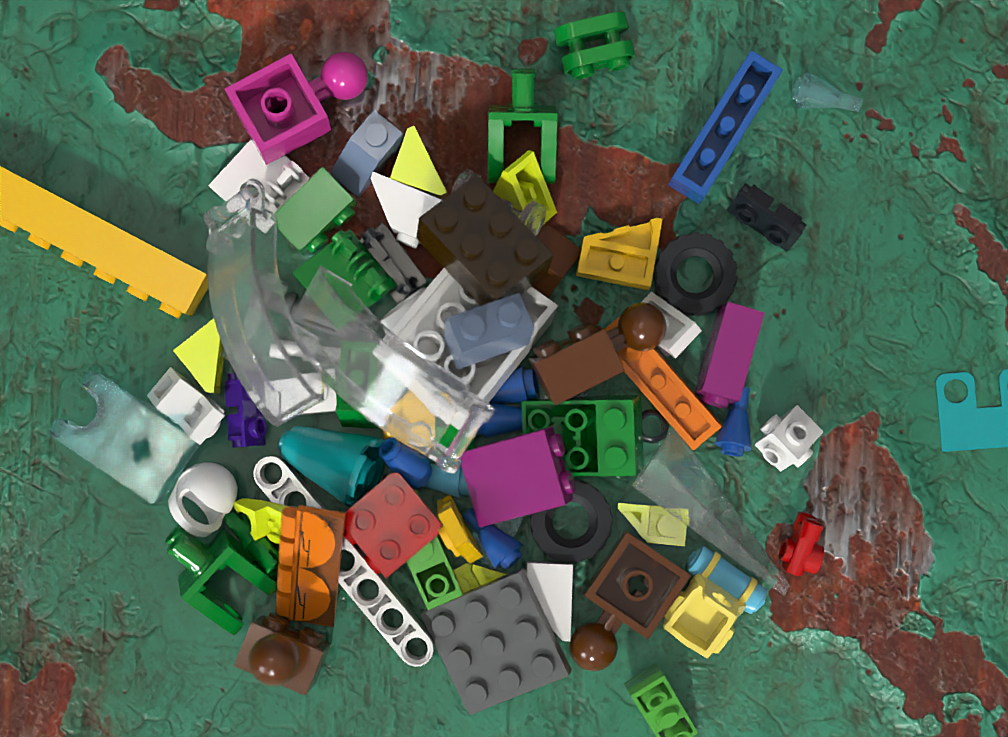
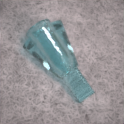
(816, 93)

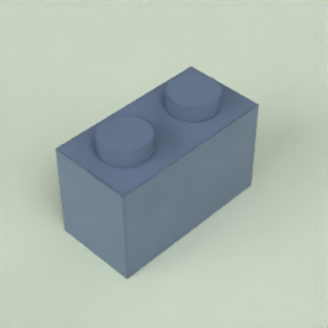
(488, 331)

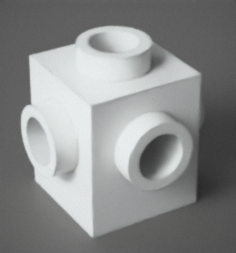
(788, 438)

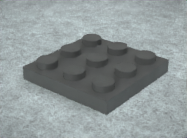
(496, 642)

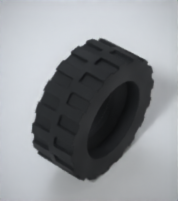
(695, 246)
(590, 542)

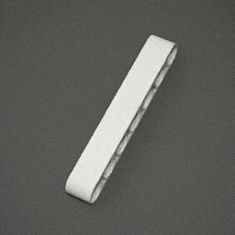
(351, 578)

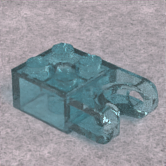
(116, 435)

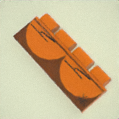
(309, 564)

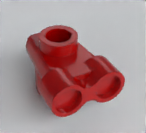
(801, 551)

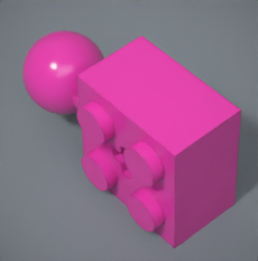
(286, 87)

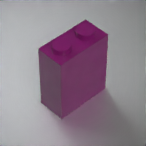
(728, 354)
(517, 476)

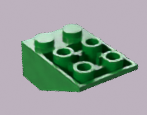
(597, 431)

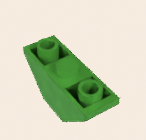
(434, 573)
(659, 704)

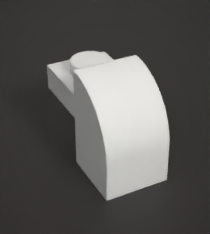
(186, 405)

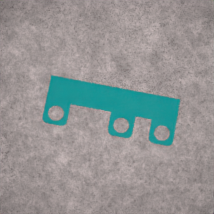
(964, 424)

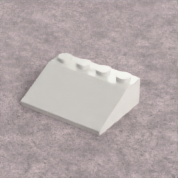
(424, 329)

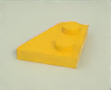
(622, 255)
(455, 531)

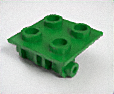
(352, 263)

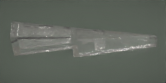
(688, 492)

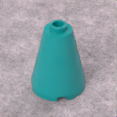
(334, 460)

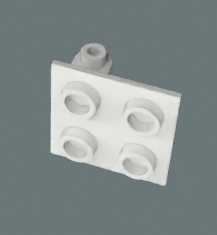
(279, 178)

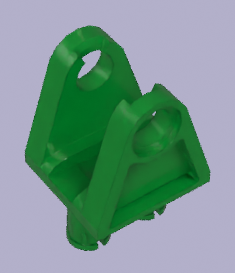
(522, 108)
(202, 561)

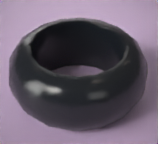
(665, 426)

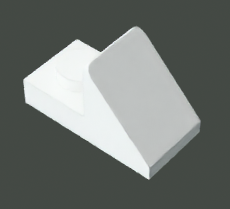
(680, 328)

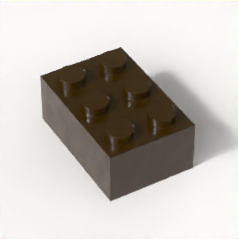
(483, 243)

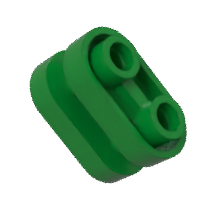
(582, 61)

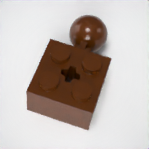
(591, 353)
(594, 643)
(282, 653)

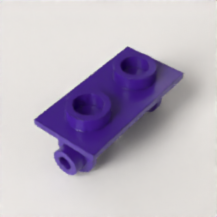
(249, 425)

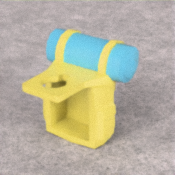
(712, 602)

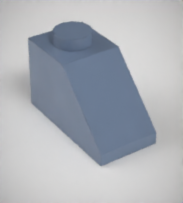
(366, 153)

